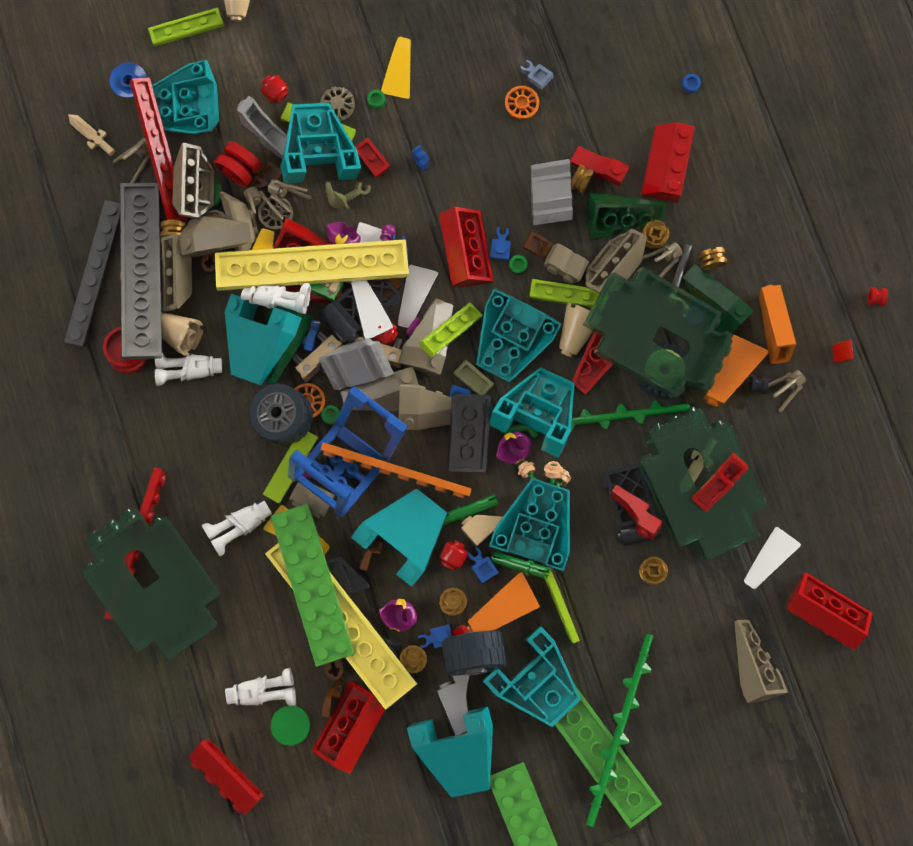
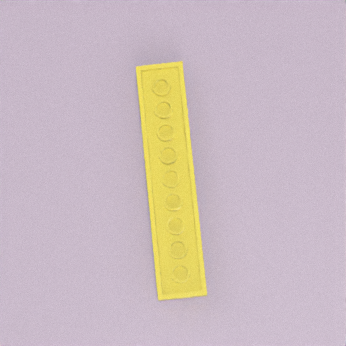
(311, 264)
(372, 656)

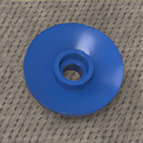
(121, 75)

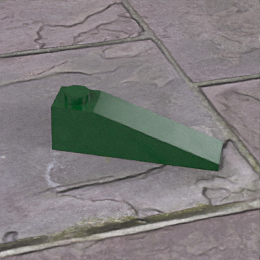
(616, 213)
(716, 295)
(291, 349)

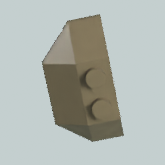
(192, 182)
(238, 211)
(619, 255)
(175, 274)

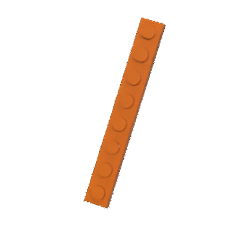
(387, 468)

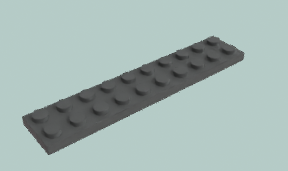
(140, 271)

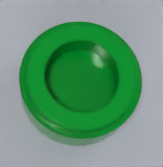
(376, 99)
(518, 264)
(330, 414)

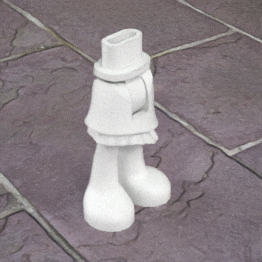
(278, 296)
(193, 367)
(244, 522)
(254, 693)

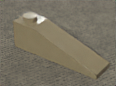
(213, 235)
(412, 354)
(385, 390)
(423, 408)
(756, 673)

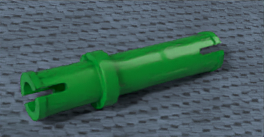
(470, 509)
(528, 567)

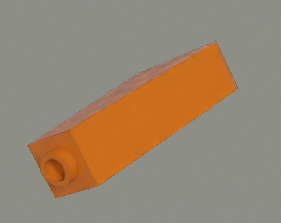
(776, 324)
(735, 369)
(506, 606)

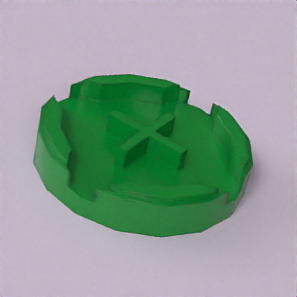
(290, 725)

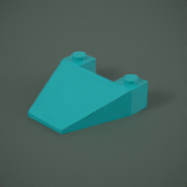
(314, 139)
(256, 346)
(541, 403)
(410, 527)
(542, 686)
(458, 761)

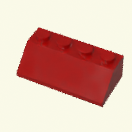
(668, 161)
(465, 247)
(830, 611)
(349, 728)
(225, 776)

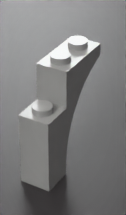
(261, 125)
(454, 702)

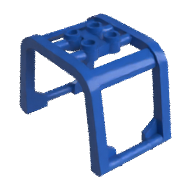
(333, 479)

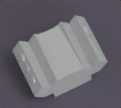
(551, 192)
(356, 364)

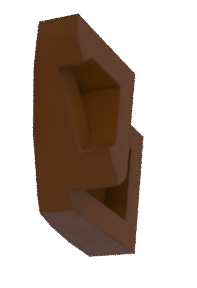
(267, 174)
(537, 245)
(375, 548)
(335, 691)

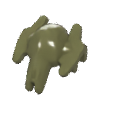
(339, 200)

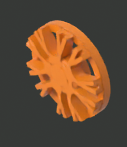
(522, 102)
(311, 398)

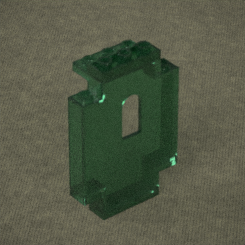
(629, 318)
(729, 519)
(169, 609)

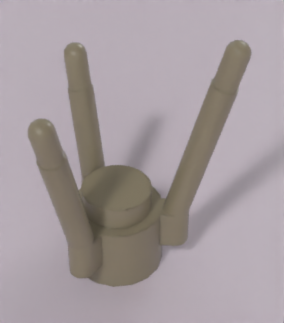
(141, 150)
(278, 188)
(253, 199)
(670, 252)
(793, 381)

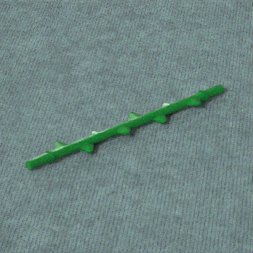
(604, 419)
(619, 737)

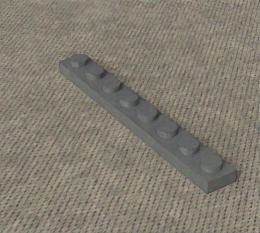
(94, 274)

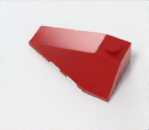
(296, 235)
(591, 366)

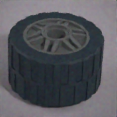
(280, 414)
(474, 653)

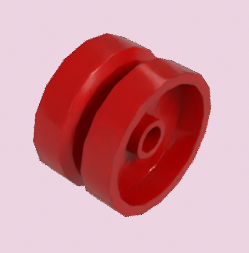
(238, 164)
(113, 352)

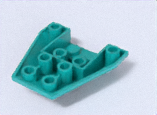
(188, 99)
(512, 335)
(537, 525)

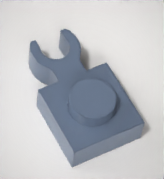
(537, 75)

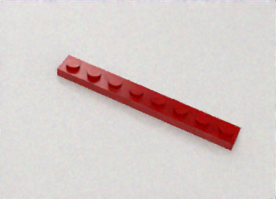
(156, 143)
(151, 498)

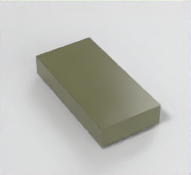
(473, 378)

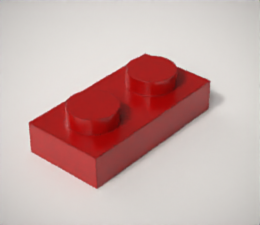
(372, 158)

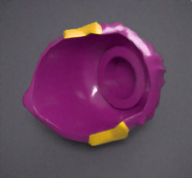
(341, 234)
(514, 448)
(398, 615)

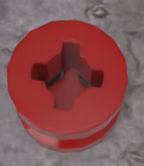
(877, 297)

